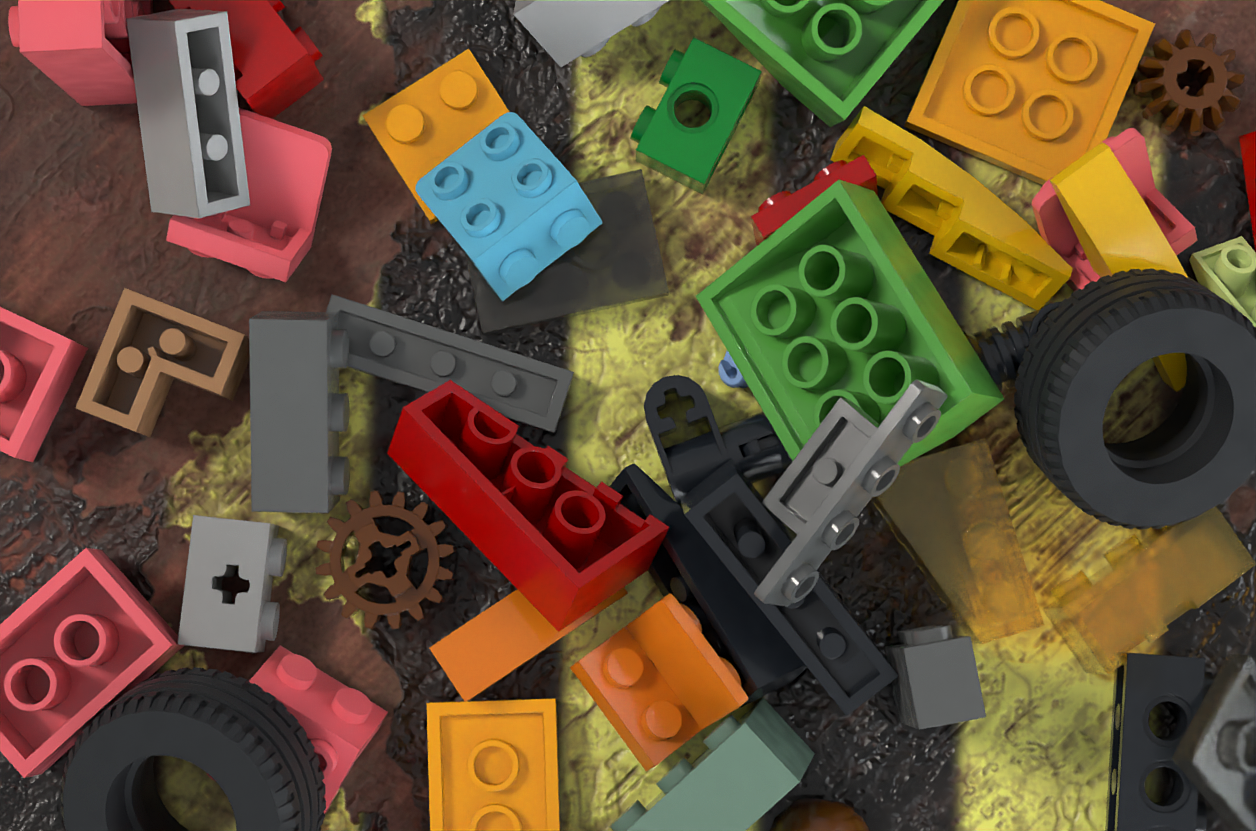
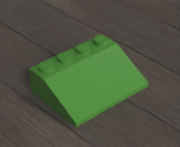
(825, 48)
(847, 314)

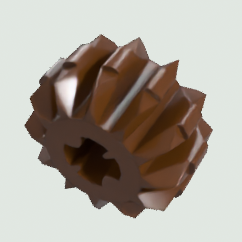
(1204, 65)

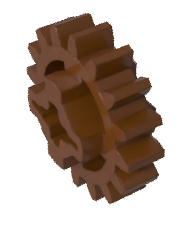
(370, 536)

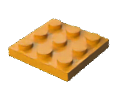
(1029, 81)

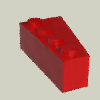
(268, 58)
(521, 505)

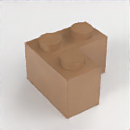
(151, 347)

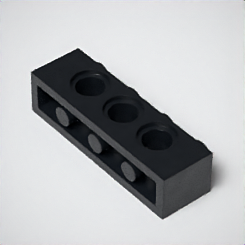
(1136, 751)

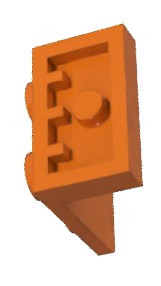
(660, 681)

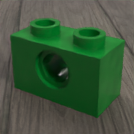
(703, 76)

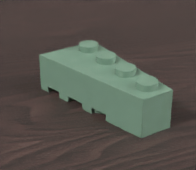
(731, 783)

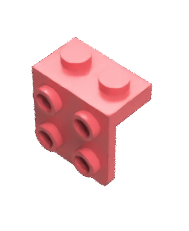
(285, 193)
(1058, 232)
(333, 715)

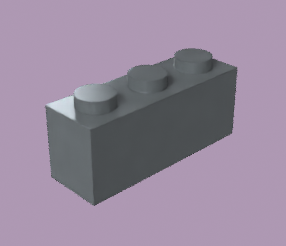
(297, 411)
(935, 678)

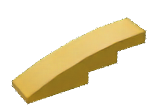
(967, 220)
(1117, 230)

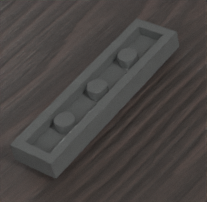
(429, 357)

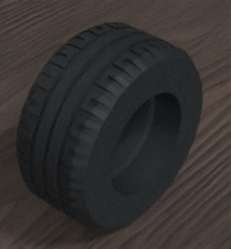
(1085, 354)
(209, 720)

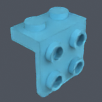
(508, 203)

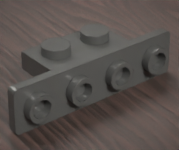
(834, 480)

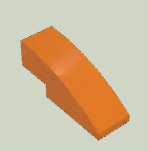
(501, 642)

